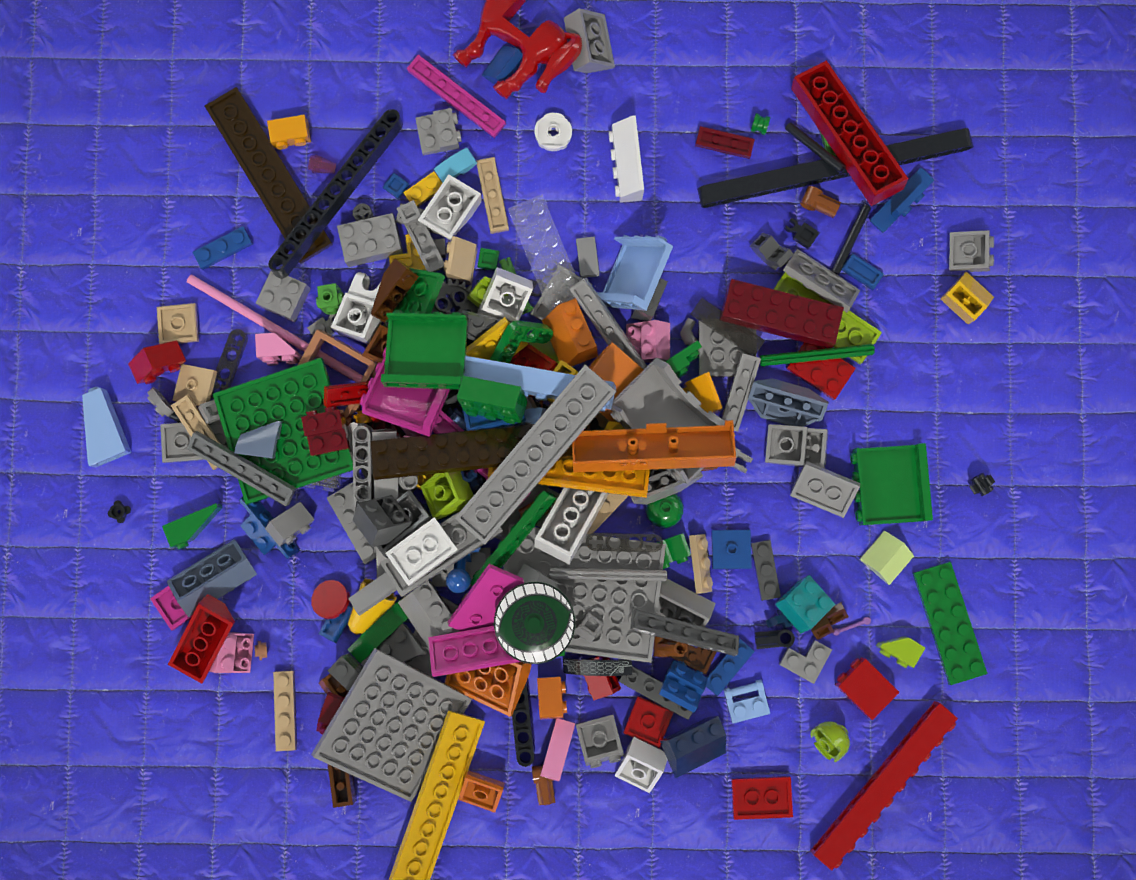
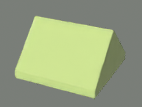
(887, 557)

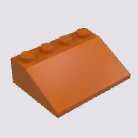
(615, 367)
(493, 686)

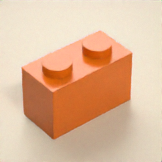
(550, 698)

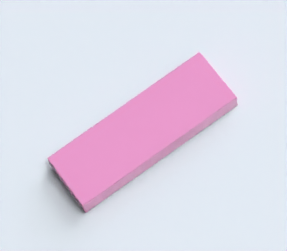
(557, 749)

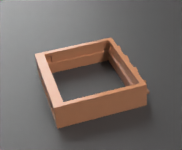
(313, 349)

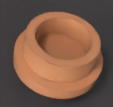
(260, 650)

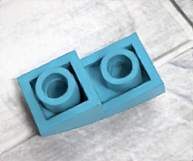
(456, 164)

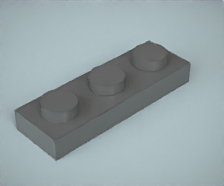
(765, 570)

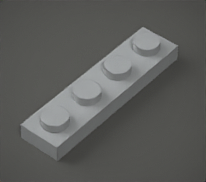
(740, 389)

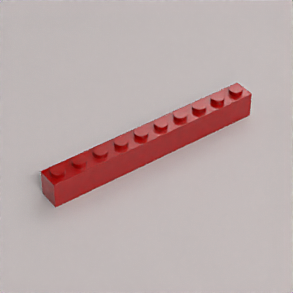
(883, 785)

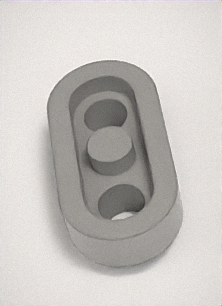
(159, 400)

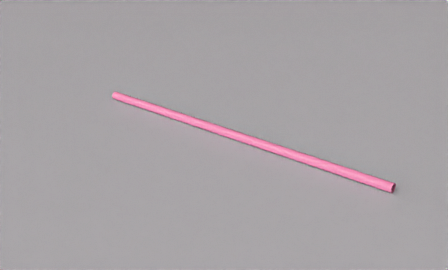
(272, 327)

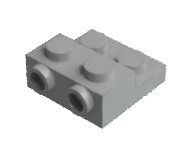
(438, 132)
(971, 251)
(600, 741)

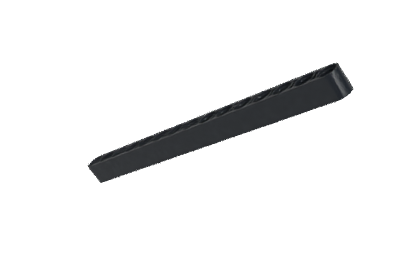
(820, 171)

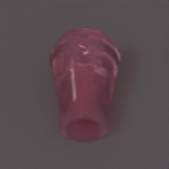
(321, 165)

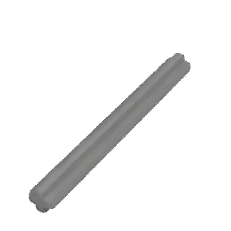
(608, 574)

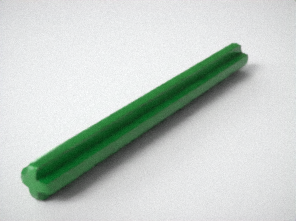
(815, 355)

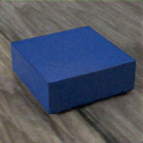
(396, 186)

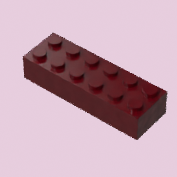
(781, 313)

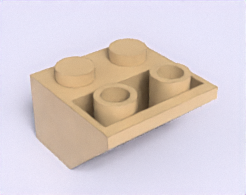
(461, 260)

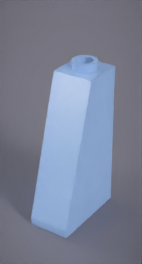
(102, 428)

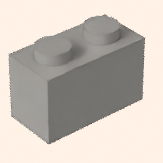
(289, 524)

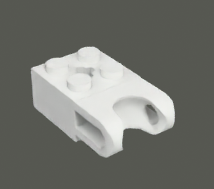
(511, 306)
(354, 313)

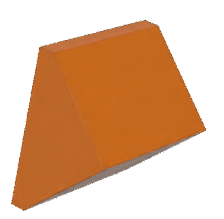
(481, 791)

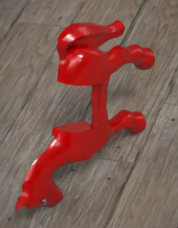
(545, 46)

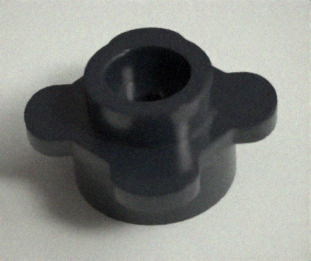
(113, 512)

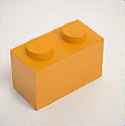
(289, 131)

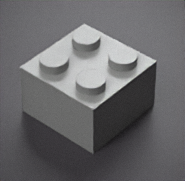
(283, 296)

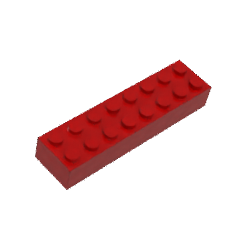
(849, 133)

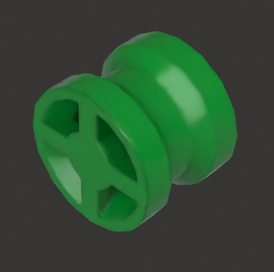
(760, 124)

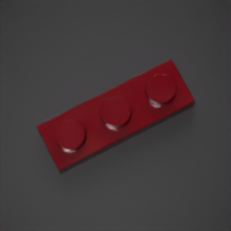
(724, 142)

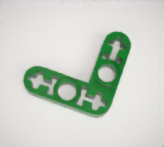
(517, 332)

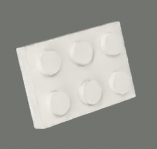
(421, 551)

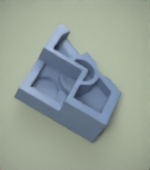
(260, 441)

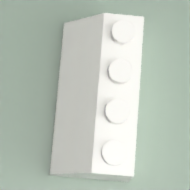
(627, 160)

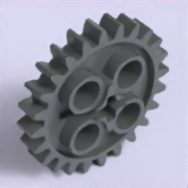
(450, 302)

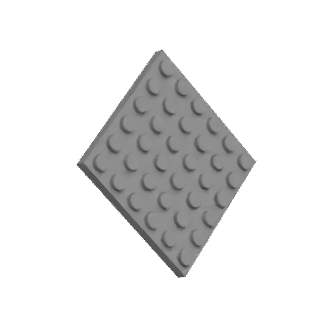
(389, 725)

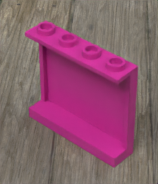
(405, 407)

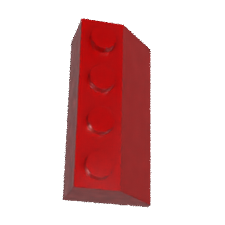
(202, 639)

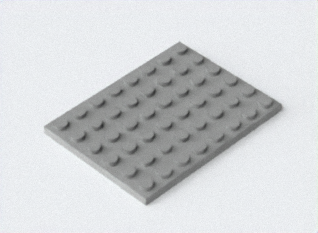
(605, 599)

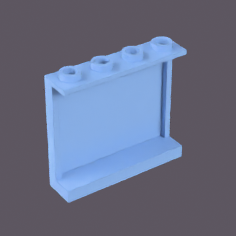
(636, 272)

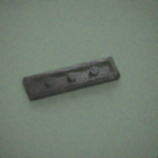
(734, 333)

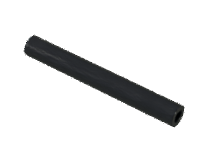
(815, 147)
(851, 238)

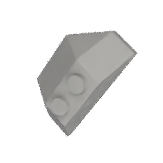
(662, 485)

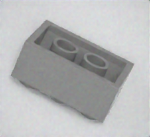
(596, 46)
(683, 604)
(427, 611)

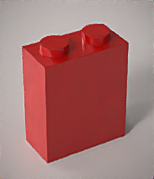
(866, 687)

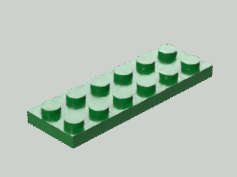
(949, 623)

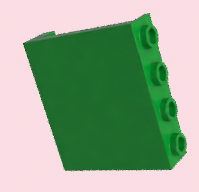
(425, 350)
(892, 484)

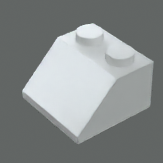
(642, 765)

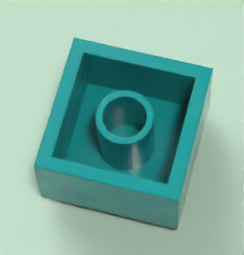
(805, 604)

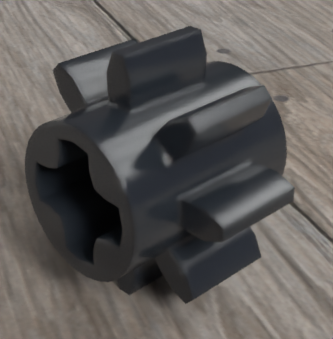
(982, 484)

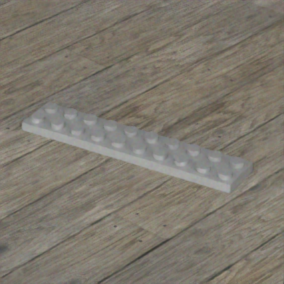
(535, 454)

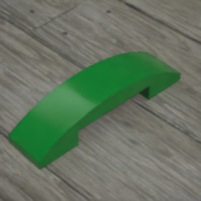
(378, 632)

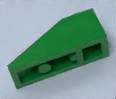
(187, 528)

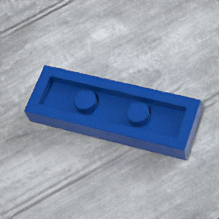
(222, 248)
(728, 668)

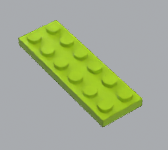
(852, 328)

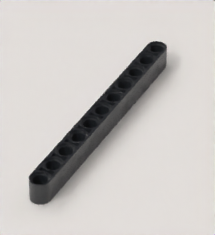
(335, 202)

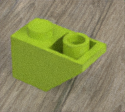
(903, 649)

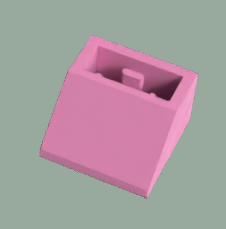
(650, 339)
(273, 349)
(235, 654)

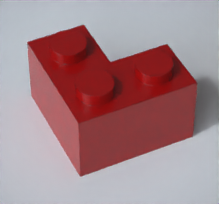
(155, 361)

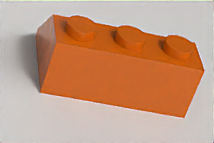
(571, 334)

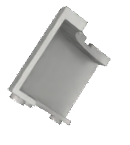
(659, 399)

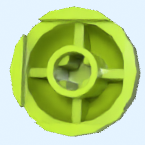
(831, 740)

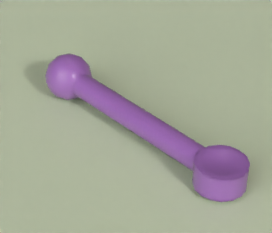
(866, 620)

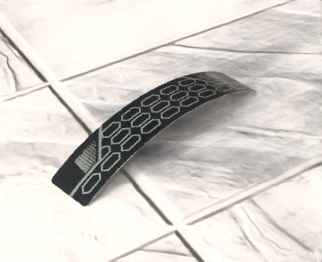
(597, 667)

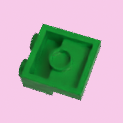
(681, 361)

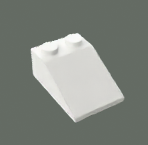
(450, 207)

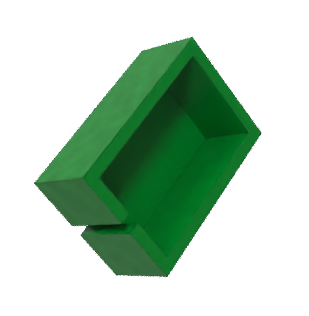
(492, 399)

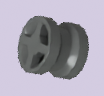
(361, 210)

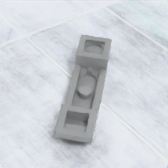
(421, 237)

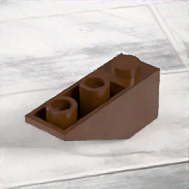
(392, 289)

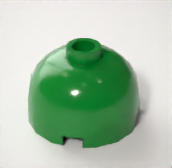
(665, 511)

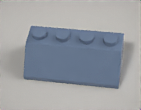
(212, 575)

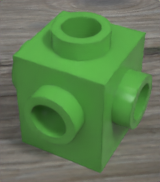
(329, 298)

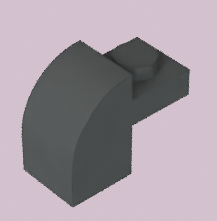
(770, 251)

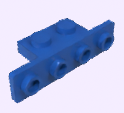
(901, 201)
(255, 528)

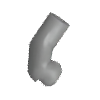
(686, 333)

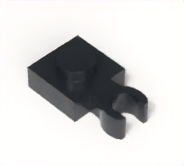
(804, 235)

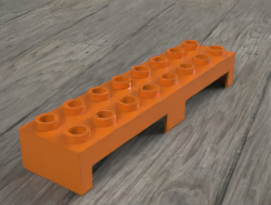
(655, 448)

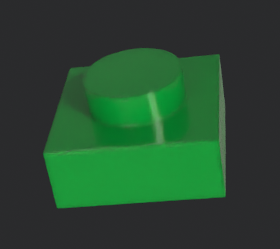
(488, 259)

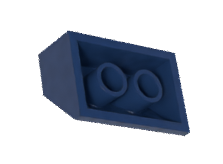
(695, 745)

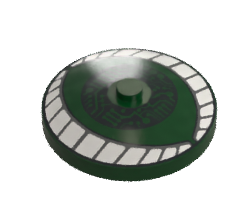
(534, 622)

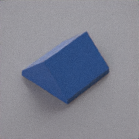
(503, 65)

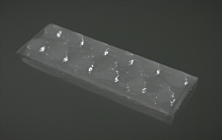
(544, 250)

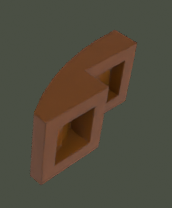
(834, 616)

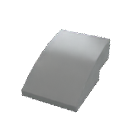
(796, 445)

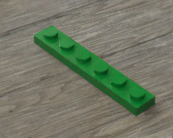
(518, 532)

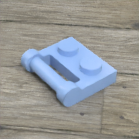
(748, 707)

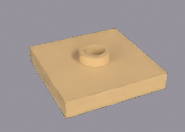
(178, 323)
(196, 383)

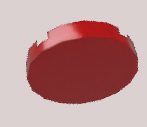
(330, 599)

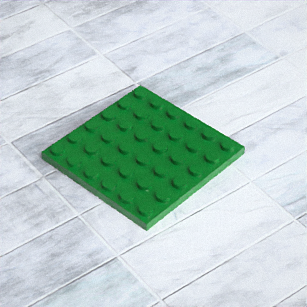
(282, 398)

